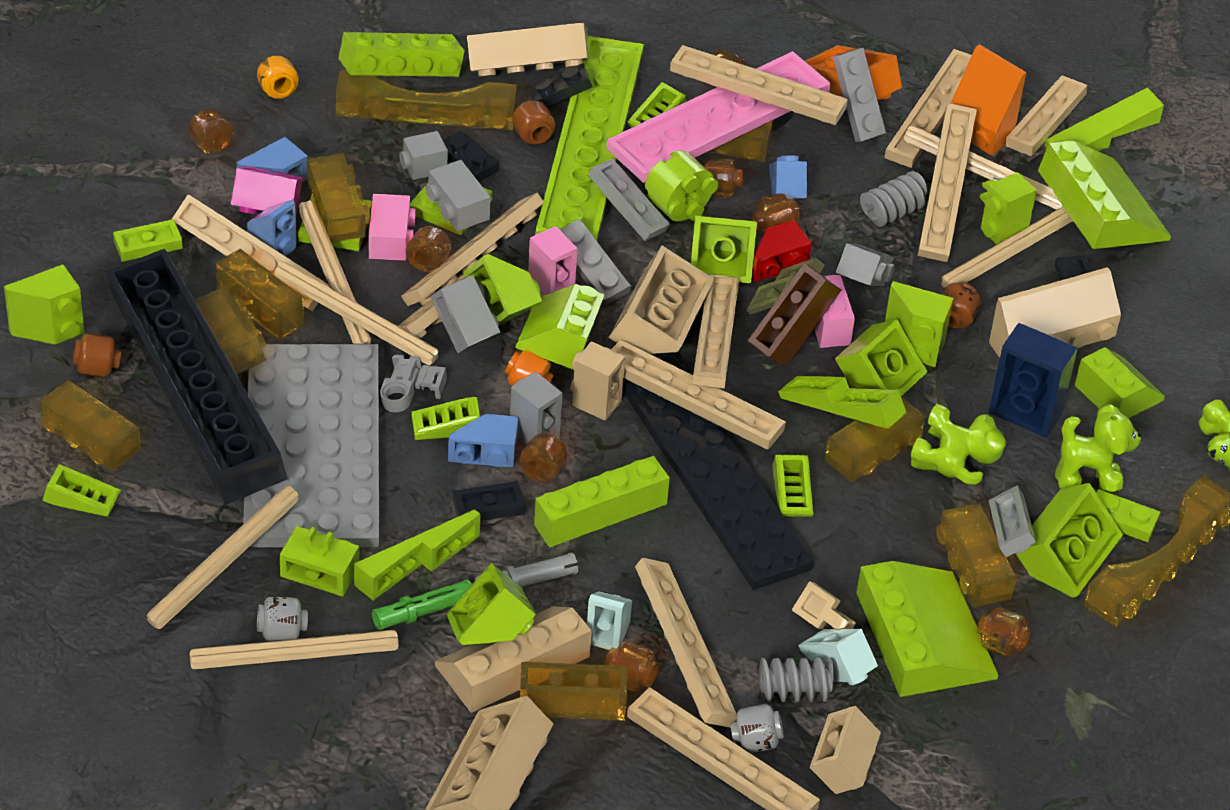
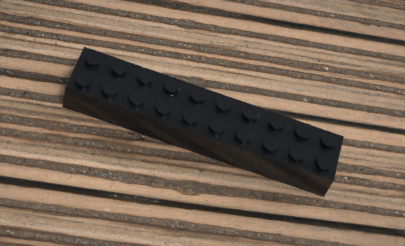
(196, 377)

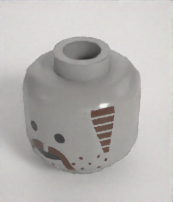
(281, 618)
(757, 728)

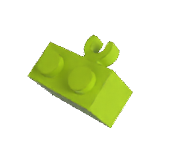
(1007, 206)
(319, 560)

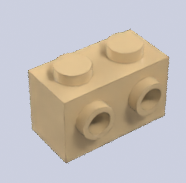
(597, 380)
(845, 750)

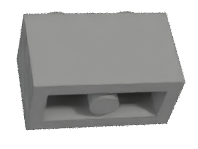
(458, 195)
(865, 265)
(466, 313)
(536, 406)

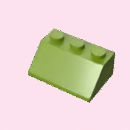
(561, 324)
(1071, 540)
(491, 610)

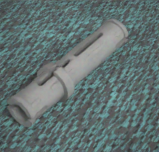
(542, 570)

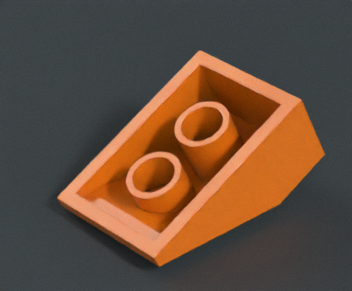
(882, 68)
(996, 92)

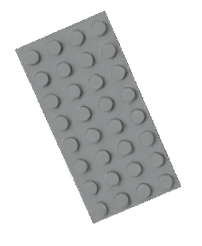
(326, 425)

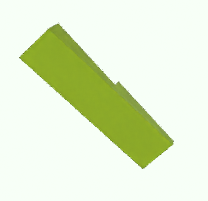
(1119, 119)
(833, 395)
(431, 548)

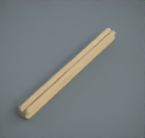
(980, 165)
(1008, 248)
(330, 264)
(356, 313)
(222, 557)
(293, 649)

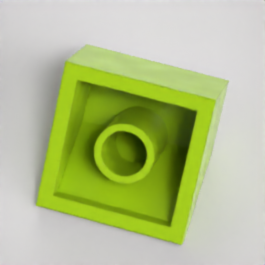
(724, 247)
(506, 287)
(45, 307)
(922, 317)
(882, 359)
(1112, 380)

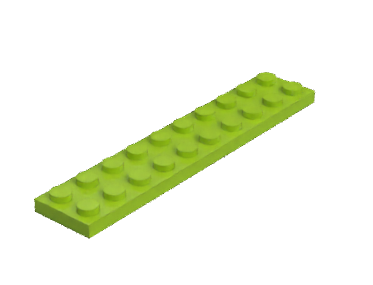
(589, 122)

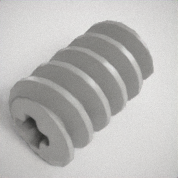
(894, 198)
(796, 679)

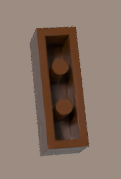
(794, 315)

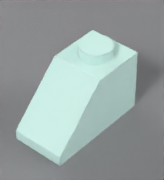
(608, 619)
(848, 651)

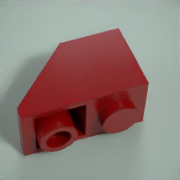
(780, 248)

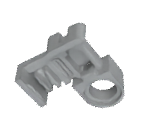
(408, 375)

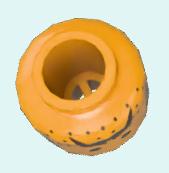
(277, 77)

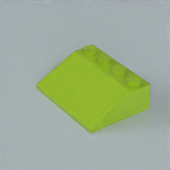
(1099, 197)
(923, 627)

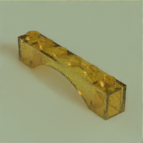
(371, 98)
(1123, 587)

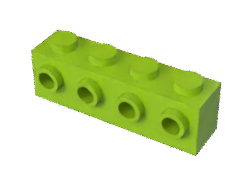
(401, 54)
(601, 501)

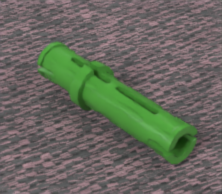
(410, 609)

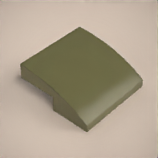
(769, 293)

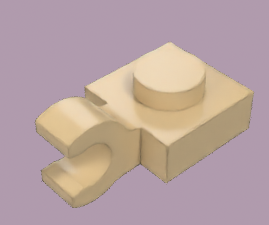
(819, 608)

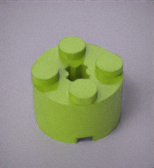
(680, 186)

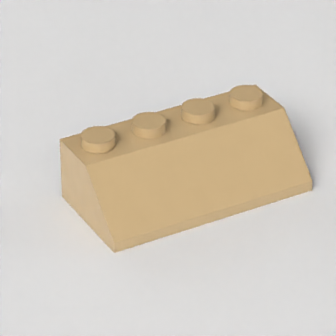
(528, 48)
(662, 304)
(1071, 310)
(493, 670)
(493, 758)

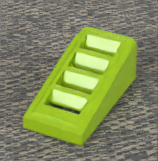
(661, 94)
(461, 410)
(793, 464)
(66, 480)

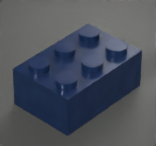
(1032, 379)

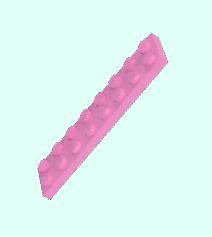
(706, 120)

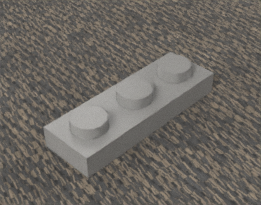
(860, 92)
(628, 199)
(595, 264)
(1012, 521)

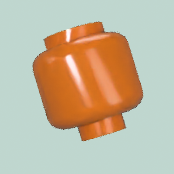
(524, 364)

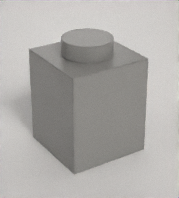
(423, 154)

